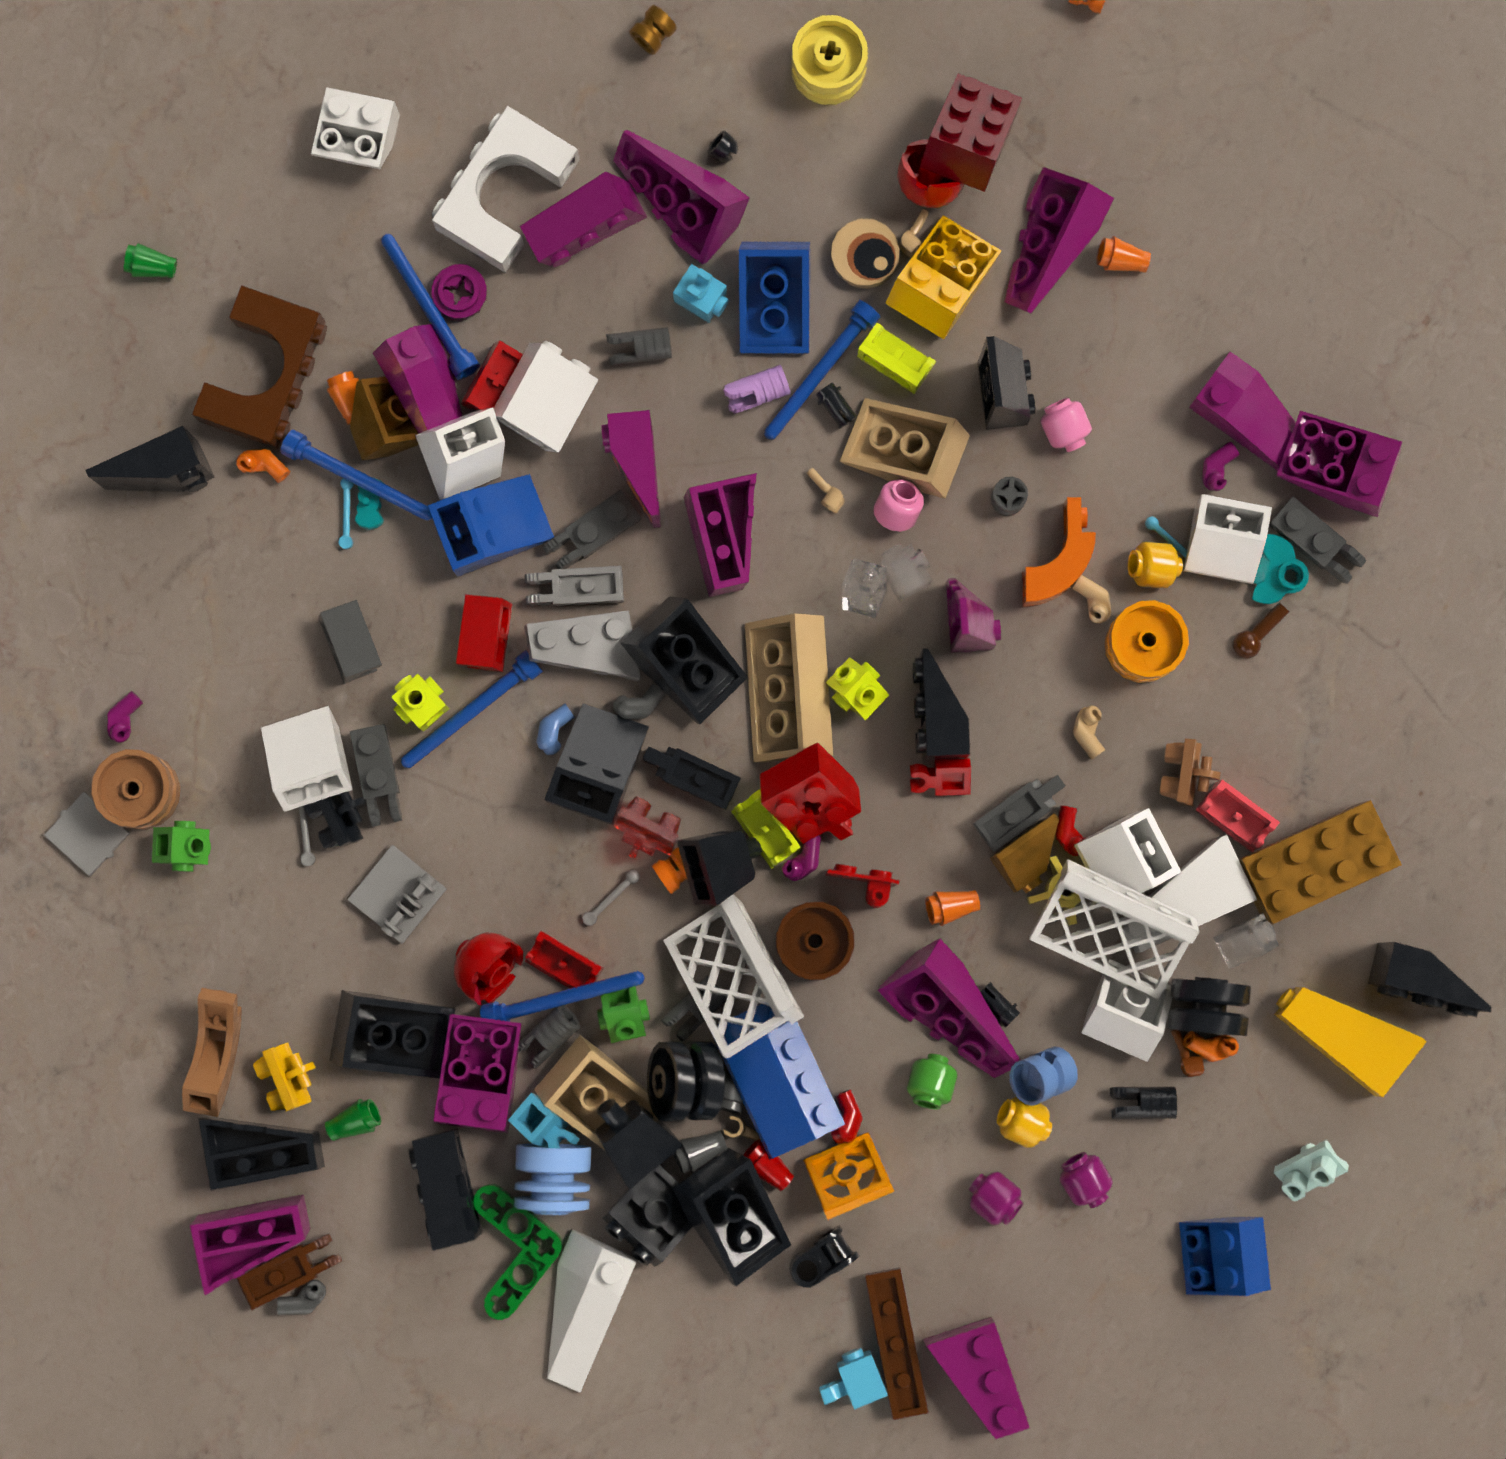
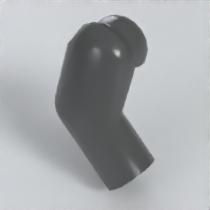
(638, 707)
(304, 1302)

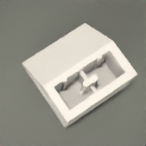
(355, 128)
(463, 452)
(1227, 538)
(1130, 852)

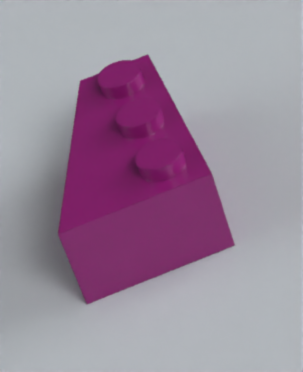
(583, 219)
(245, 1236)

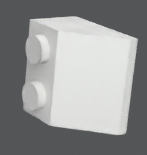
(1127, 1015)

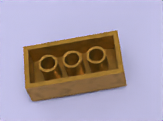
(1319, 862)

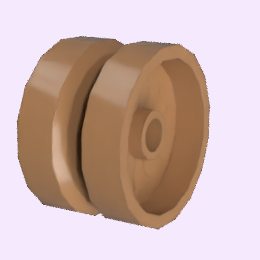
(115, 783)

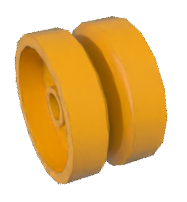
(1129, 654)

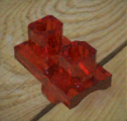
(645, 834)

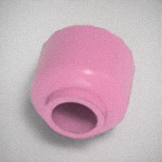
(1066, 424)
(898, 505)

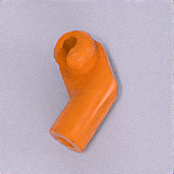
(262, 460)
(1213, 1048)

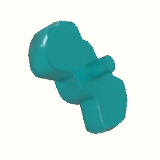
(368, 510)

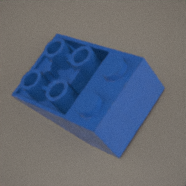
(490, 523)

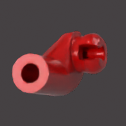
(1066, 833)
(851, 1115)

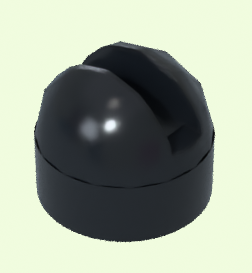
(722, 146)

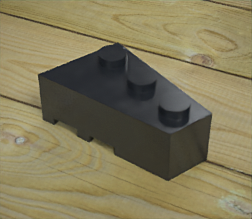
(256, 1152)
(445, 1189)

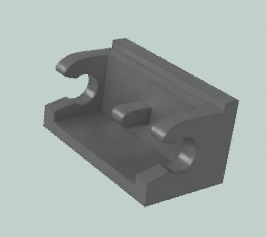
(350, 641)

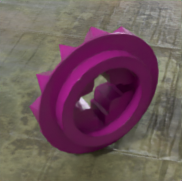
(450, 279)

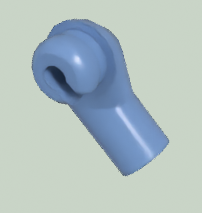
(549, 729)

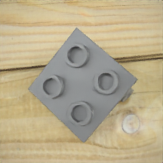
(397, 894)

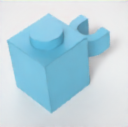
(701, 294)
(541, 1124)
(859, 1380)

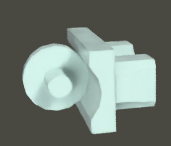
(1311, 1168)

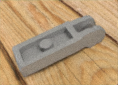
(578, 586)

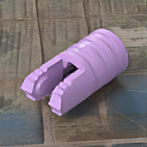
(756, 389)

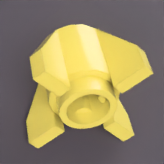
(1065, 901)

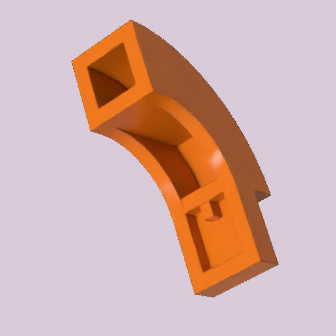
(1053, 579)

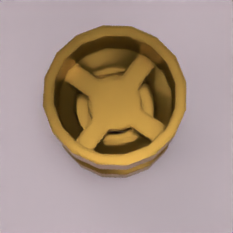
(653, 29)

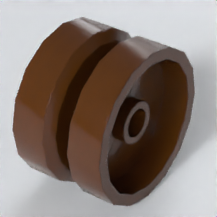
(831, 927)

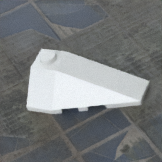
(586, 1297)

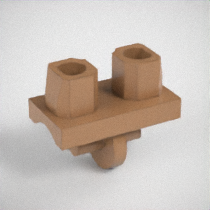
(1187, 756)

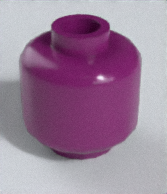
(1086, 1180)
(995, 1198)

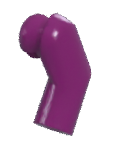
(805, 862)

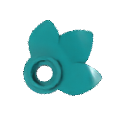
(1275, 561)

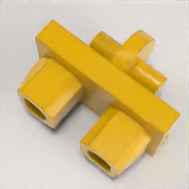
(288, 1075)

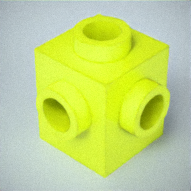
(857, 688)
(425, 712)

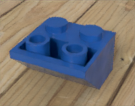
(1225, 1256)

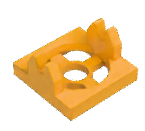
(819, 1163)

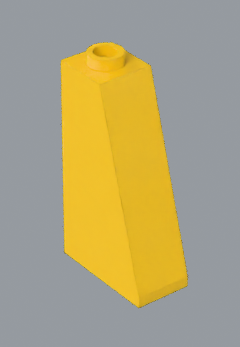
(1354, 1041)

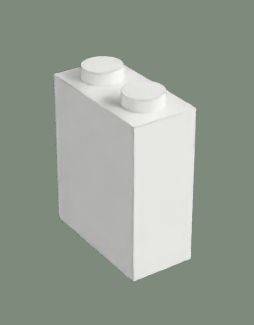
(545, 396)
(306, 758)

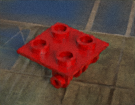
(877, 881)

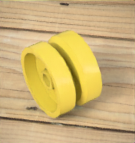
(829, 59)

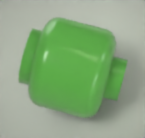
(932, 1081)

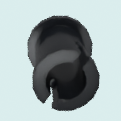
(834, 403)
(999, 1005)

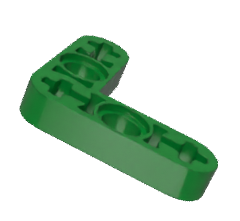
(528, 1255)

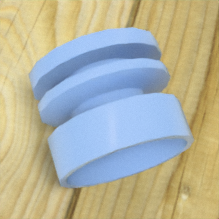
(552, 1178)

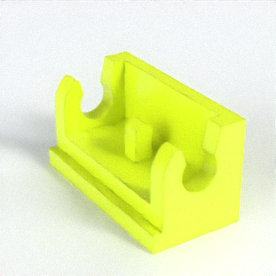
(895, 358)
(775, 839)

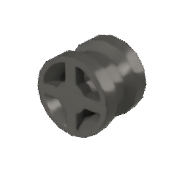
(1010, 489)

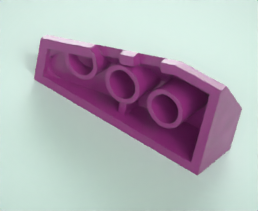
(1059, 226)
(420, 376)
(1246, 410)
(943, 997)

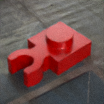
(947, 777)

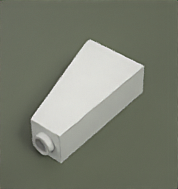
(1204, 889)

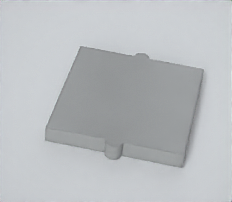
(86, 834)

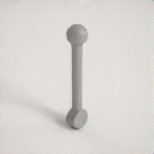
(307, 858)
(590, 918)

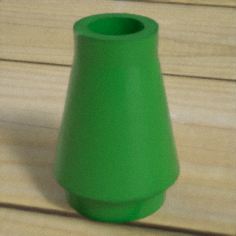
(147, 262)
(355, 1120)

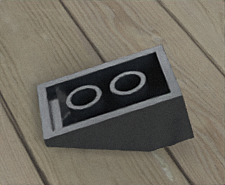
(1004, 385)
(162, 464)
(685, 658)
(390, 1035)
(733, 1215)

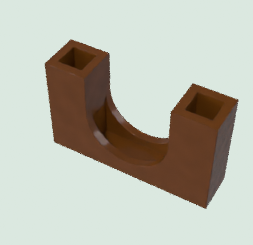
(266, 415)

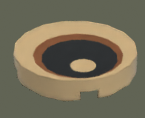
(865, 253)

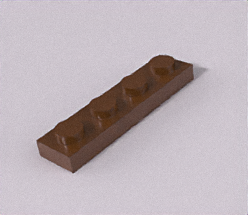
(896, 1343)

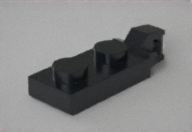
(694, 775)

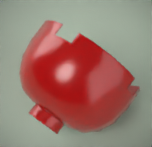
(921, 185)
(485, 966)

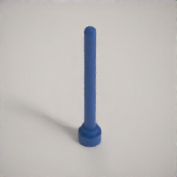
(862, 317)
(462, 362)
(298, 447)
(522, 670)
(506, 1012)

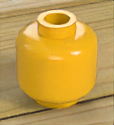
(1154, 565)
(1023, 1122)

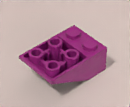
(1340, 462)
(478, 1073)

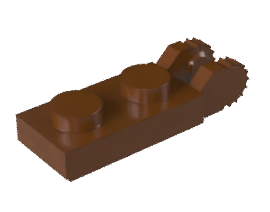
(284, 1273)

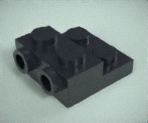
(649, 1218)

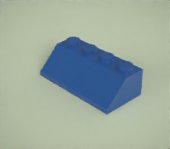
(781, 1086)

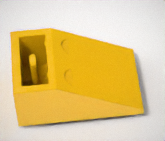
(942, 277)

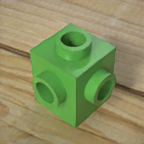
(181, 846)
(623, 1014)

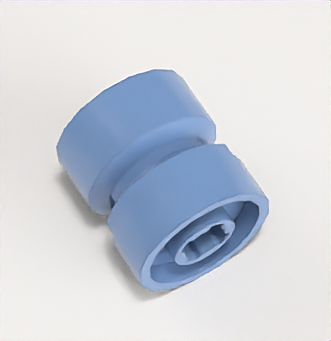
(1043, 1075)

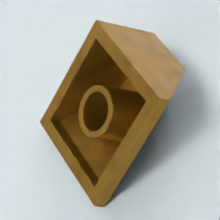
(380, 421)
(1027, 856)

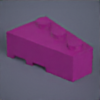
(722, 530)
(982, 1374)

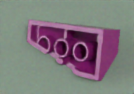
(690, 199)
(969, 620)

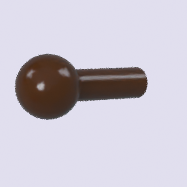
(1248, 643)

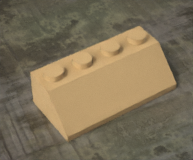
(788, 686)

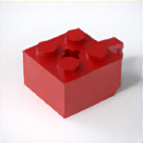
(811, 794)

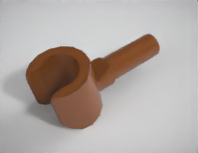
(1189, 1065)

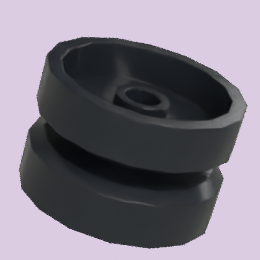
(1209, 1006)
(685, 1081)

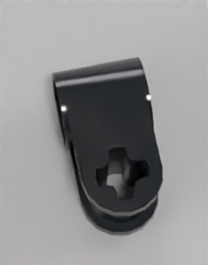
(824, 1257)

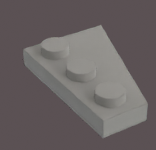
(584, 644)

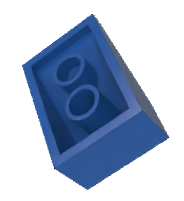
(774, 297)

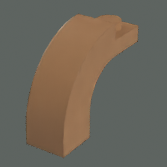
(214, 1052)

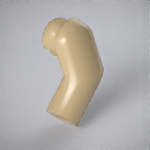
(1097, 599)
(1085, 730)

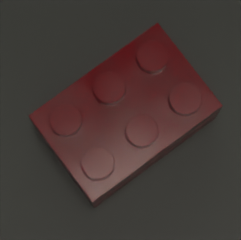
(970, 132)

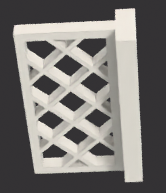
(1126, 902)
(761, 967)

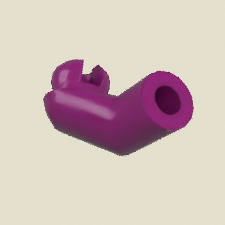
(1215, 465)
(119, 717)

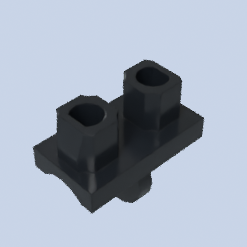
(342, 818)

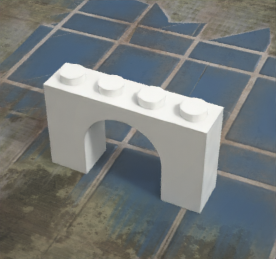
(510, 142)

